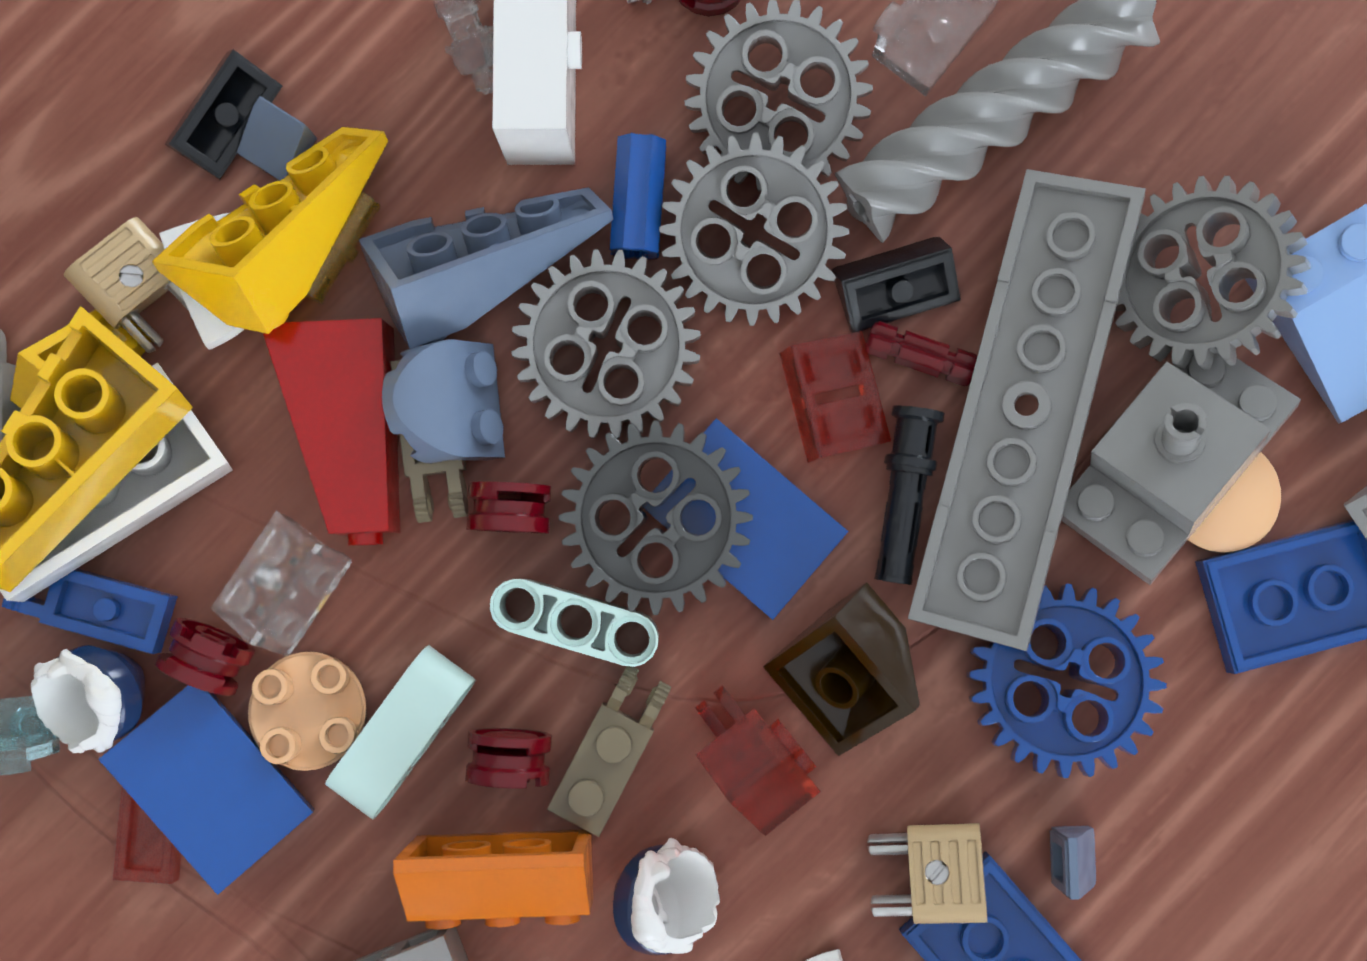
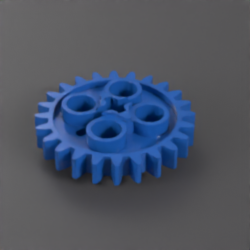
(1050, 730)

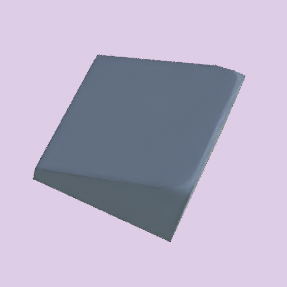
(273, 138)
(1073, 860)

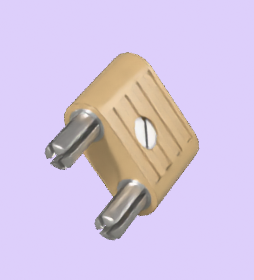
(122, 279)
(943, 871)

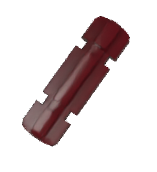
(921, 353)

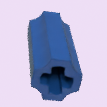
(638, 195)

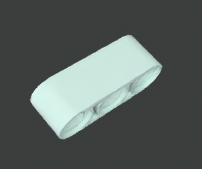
(546, 622)
(400, 732)

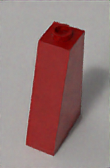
(334, 398)

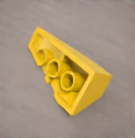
(271, 248)

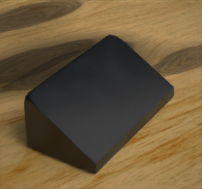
(219, 113)
(897, 283)

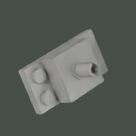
(1174, 460)

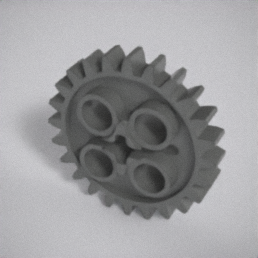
(618, 478)

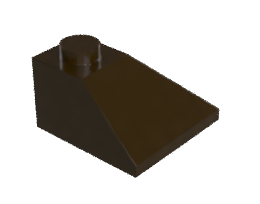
(849, 671)

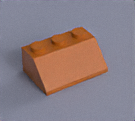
(496, 877)

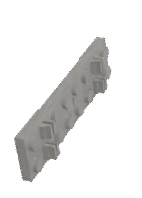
(1012, 469)

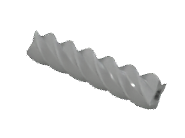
(993, 109)

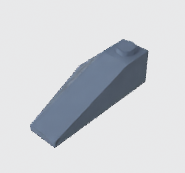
(461, 270)

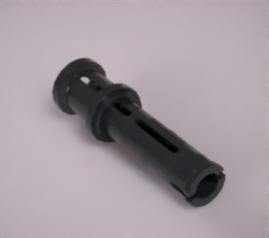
(909, 467)

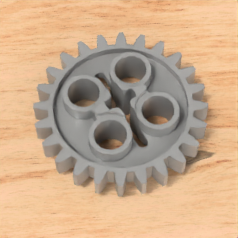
(803, 47)
(782, 182)
(1257, 253)
(558, 325)

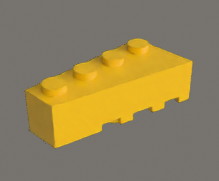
(76, 440)

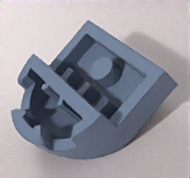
(446, 401)

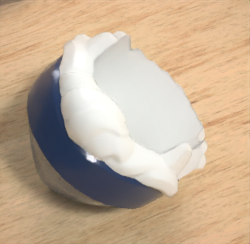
(89, 696)
(666, 899)

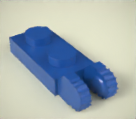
(104, 610)

